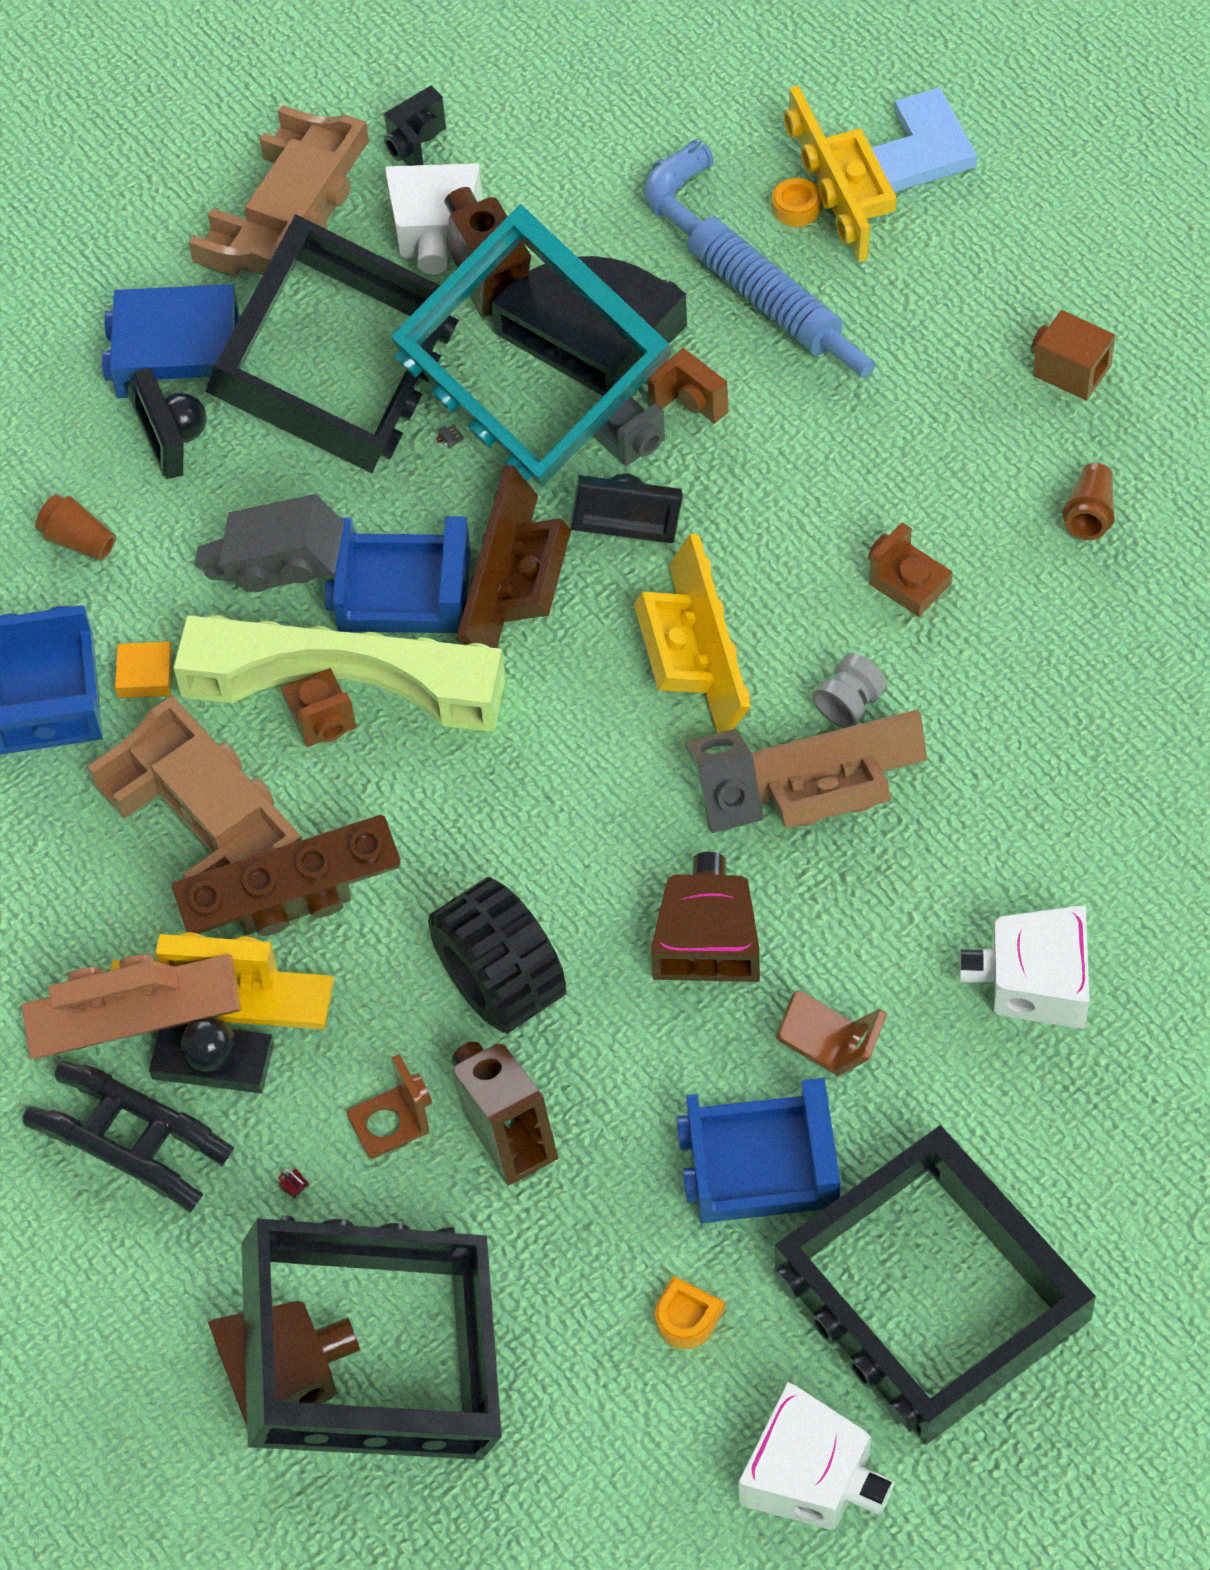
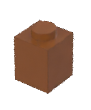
(1072, 354)

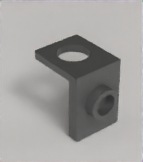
(726, 781)

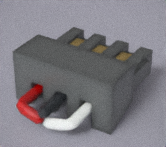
(449, 436)

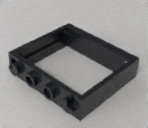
(362, 271)
(1001, 1222)
(366, 1428)

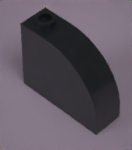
(569, 335)

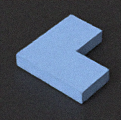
(933, 143)

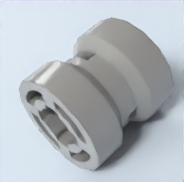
(852, 687)

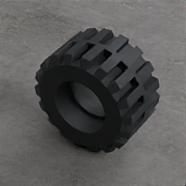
(497, 954)

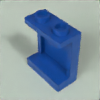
(167, 330)
(401, 580)
(48, 680)
(760, 1155)

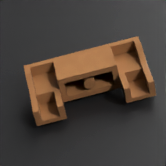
(306, 180)
(198, 781)

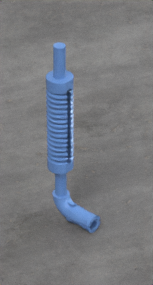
(744, 266)

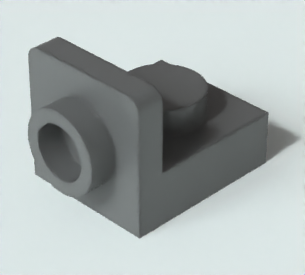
(632, 431)

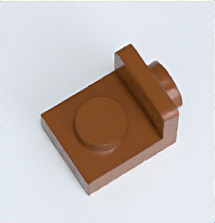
(694, 384)
(906, 572)
(319, 708)

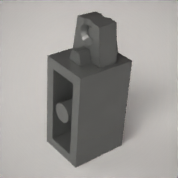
(275, 545)

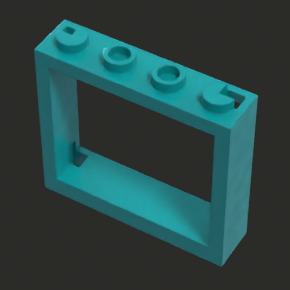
(526, 228)

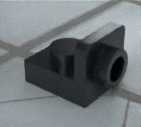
(413, 123)

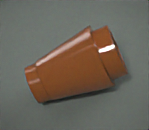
(1091, 503)
(74, 528)

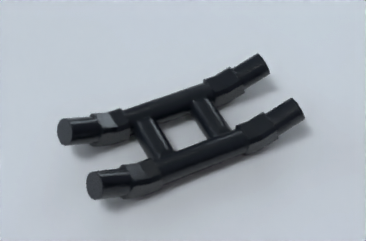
(139, 1160)

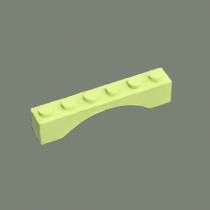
(237, 658)

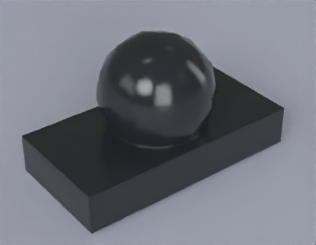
(166, 421)
(626, 508)
(212, 1056)

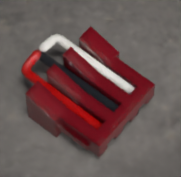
(293, 1184)

